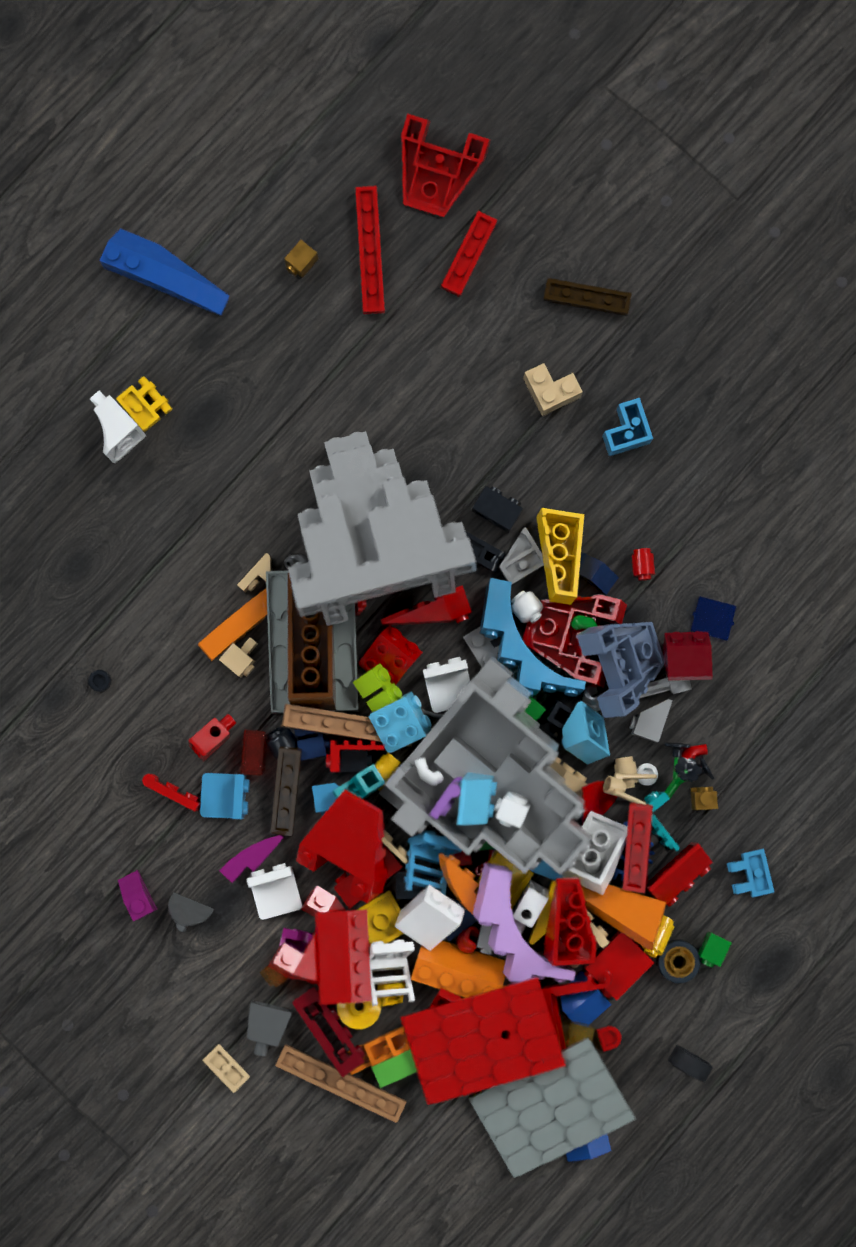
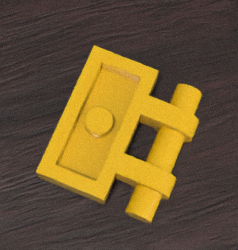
(137, 406)

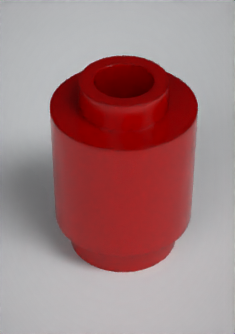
(643, 564)

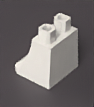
(118, 427)

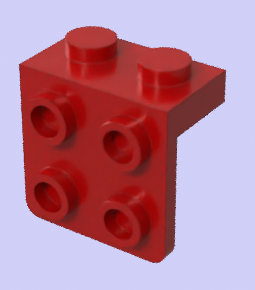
(392, 652)

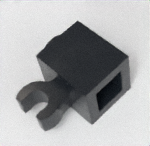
(354, 761)

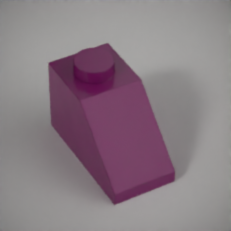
(136, 896)

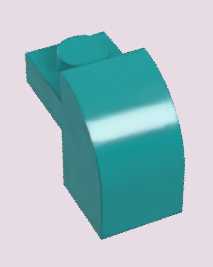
(363, 783)

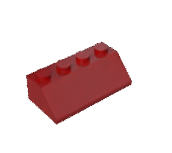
(343, 957)

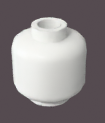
(527, 607)

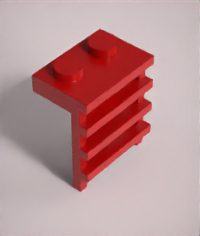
(333, 758)

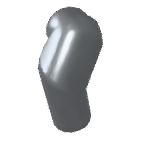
(292, 559)

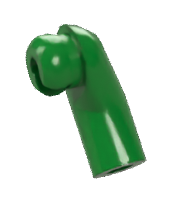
(582, 622)

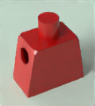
(204, 743)

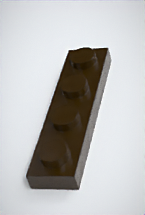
(587, 296)
(286, 791)

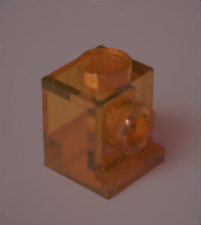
(272, 977)

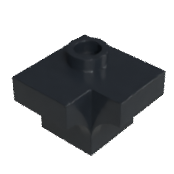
(554, 718)

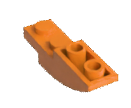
(459, 881)

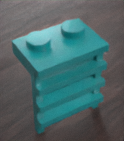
(658, 799)

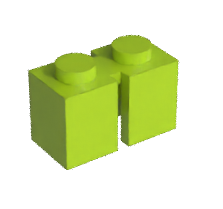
(372, 681)

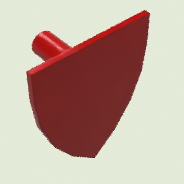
(596, 799)

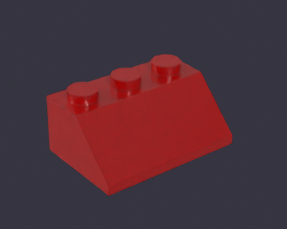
(679, 874)

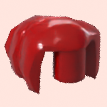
(464, 943)

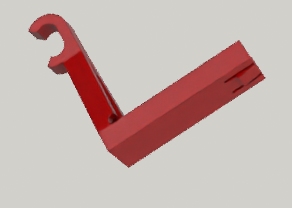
(552, 991)

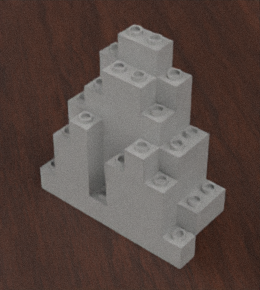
(372, 533)
(494, 736)

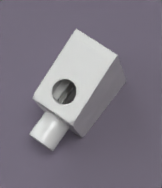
(533, 899)

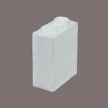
(429, 917)

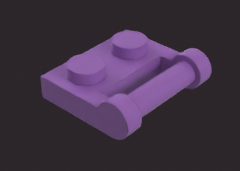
(446, 802)

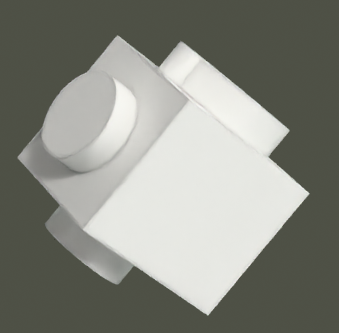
(512, 809)

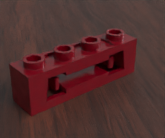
(349, 1063)

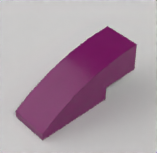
(250, 857)

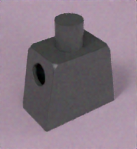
(266, 1025)

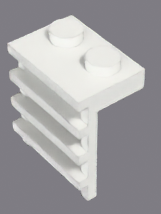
(390, 957)

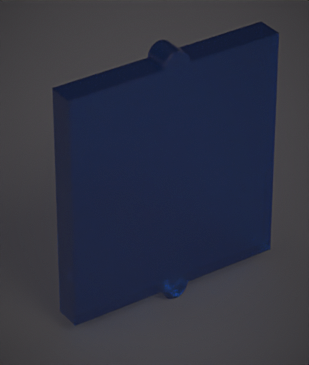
(713, 618)

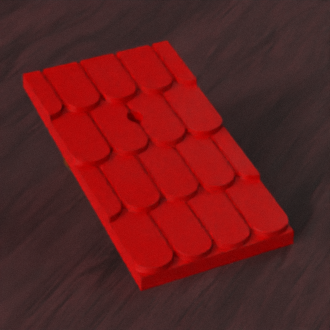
(462, 1047)

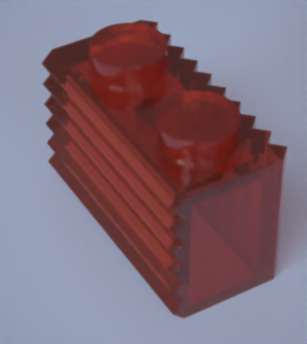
(254, 752)

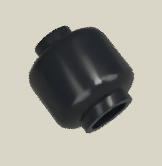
(280, 737)

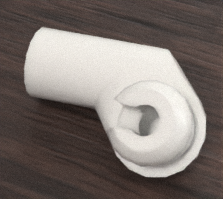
(425, 774)

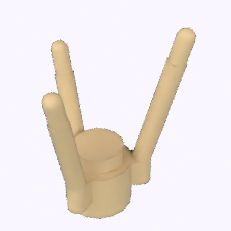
(616, 786)

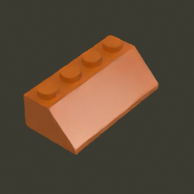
(458, 971)

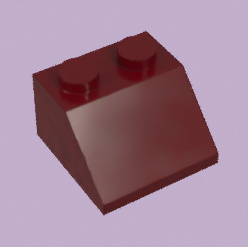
(688, 656)

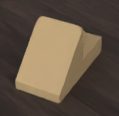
(250, 581)

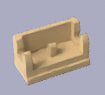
(226, 1068)

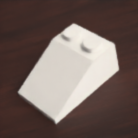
(599, 862)

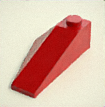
(441, 610)

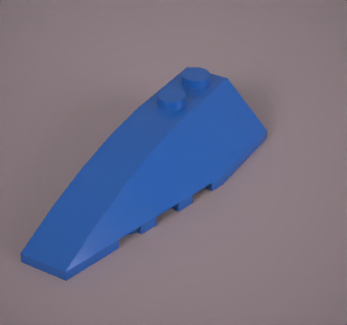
(161, 270)

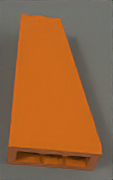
(627, 912)

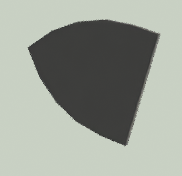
(187, 911)

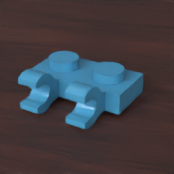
(756, 871)

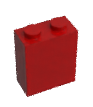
(623, 960)

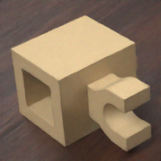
(238, 659)

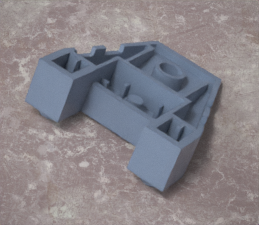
(629, 662)

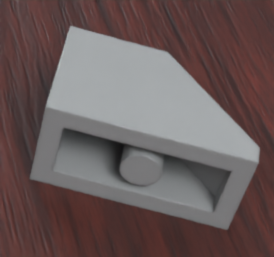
(651, 721)

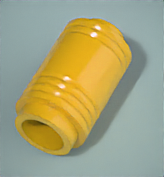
(387, 766)
(663, 936)

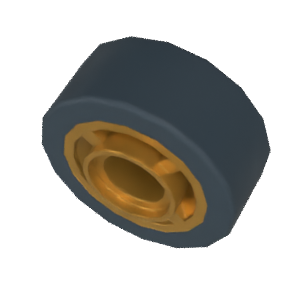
(687, 970)

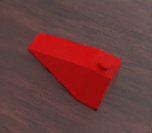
(569, 930)

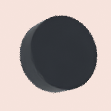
(99, 680)

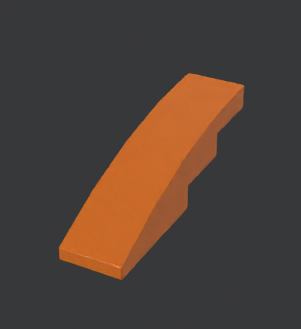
(235, 626)
(383, 1048)

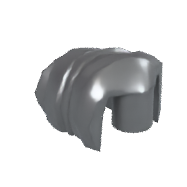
(592, 702)

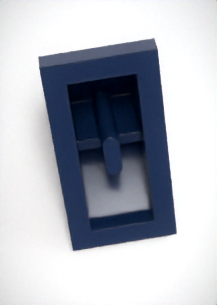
(597, 573)

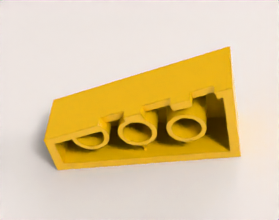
(561, 552)

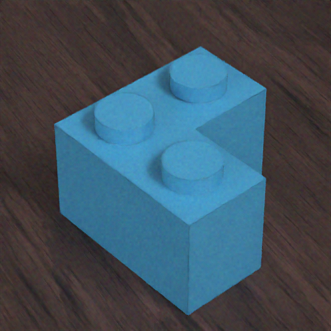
(633, 430)

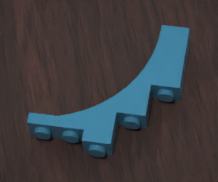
(499, 622)

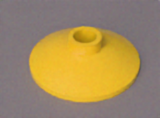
(359, 1019)

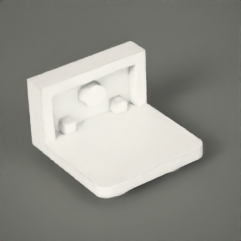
(445, 682)
(275, 891)

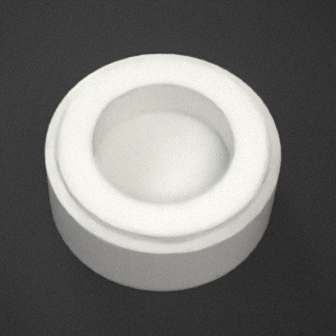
(647, 769)

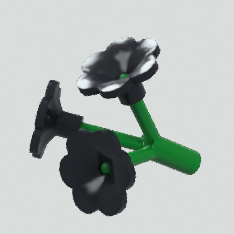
(685, 768)

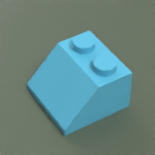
(585, 734)
(476, 798)

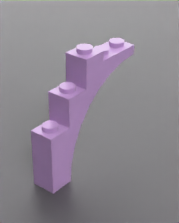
(494, 910)

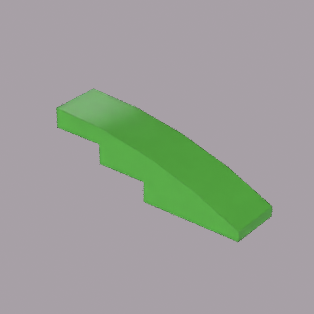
(394, 1069)

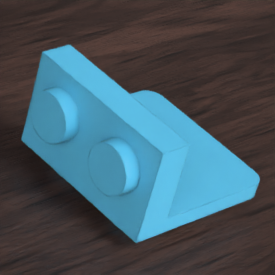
(400, 722)

